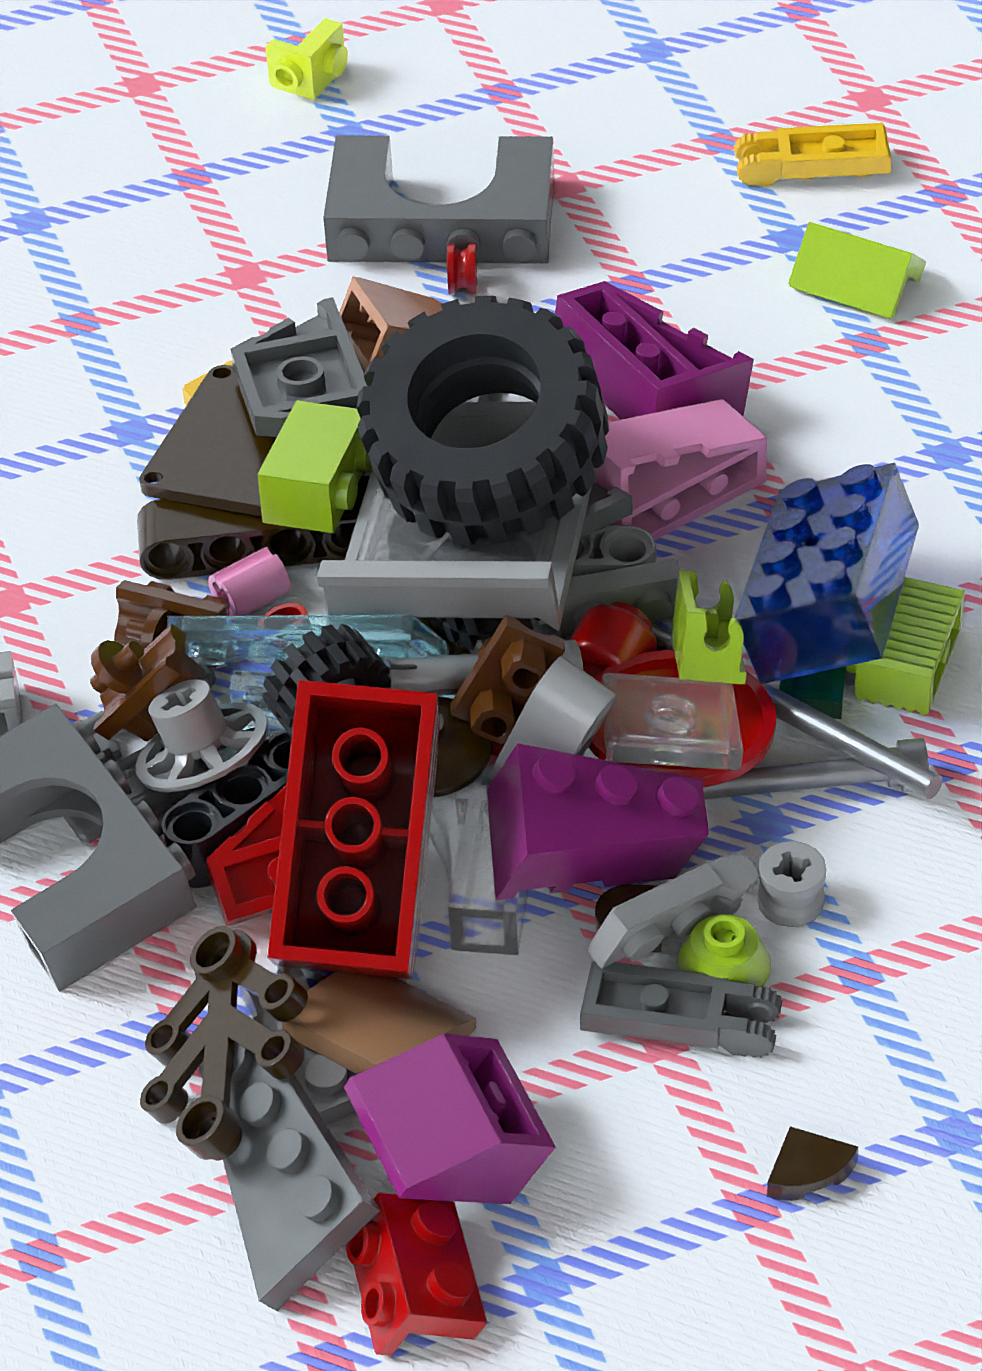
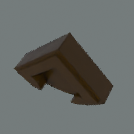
(809, 1164)

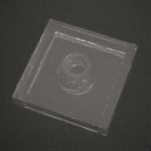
(672, 722)

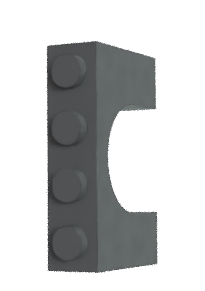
(375, 224)
(128, 882)

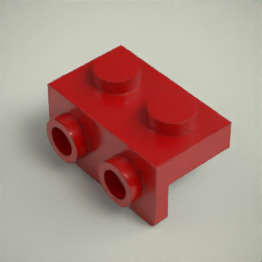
(415, 1273)

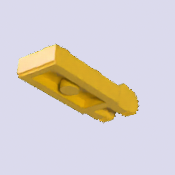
(812, 153)

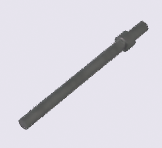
(841, 737)

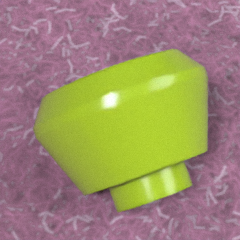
(726, 949)

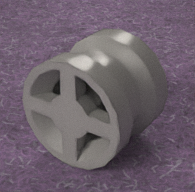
(780, 897)

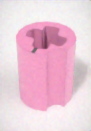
(251, 582)

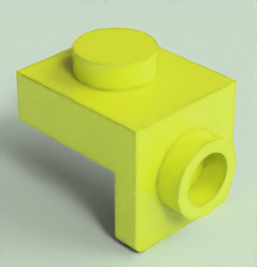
(311, 64)

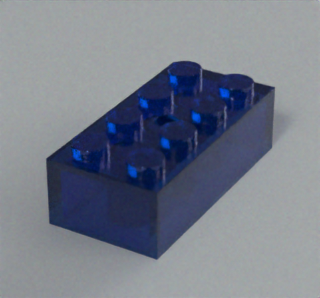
(828, 573)

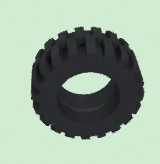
(465, 356)

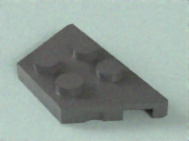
(300, 364)

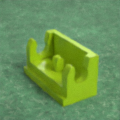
(706, 639)

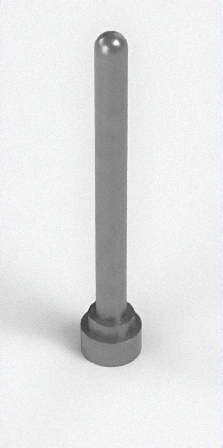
(815, 774)

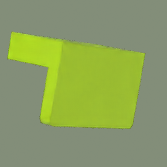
(853, 270)

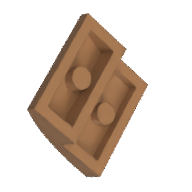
(371, 1019)

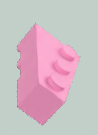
(682, 463)

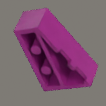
(646, 362)

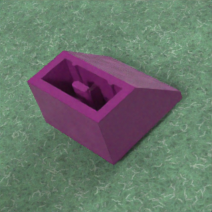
(451, 1121)

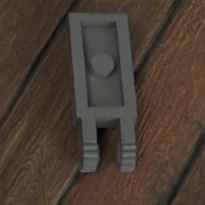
(680, 1008)

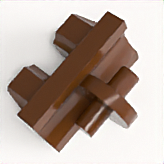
(146, 610)
(133, 677)
(504, 678)

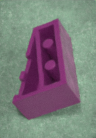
(589, 820)

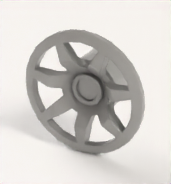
(194, 728)

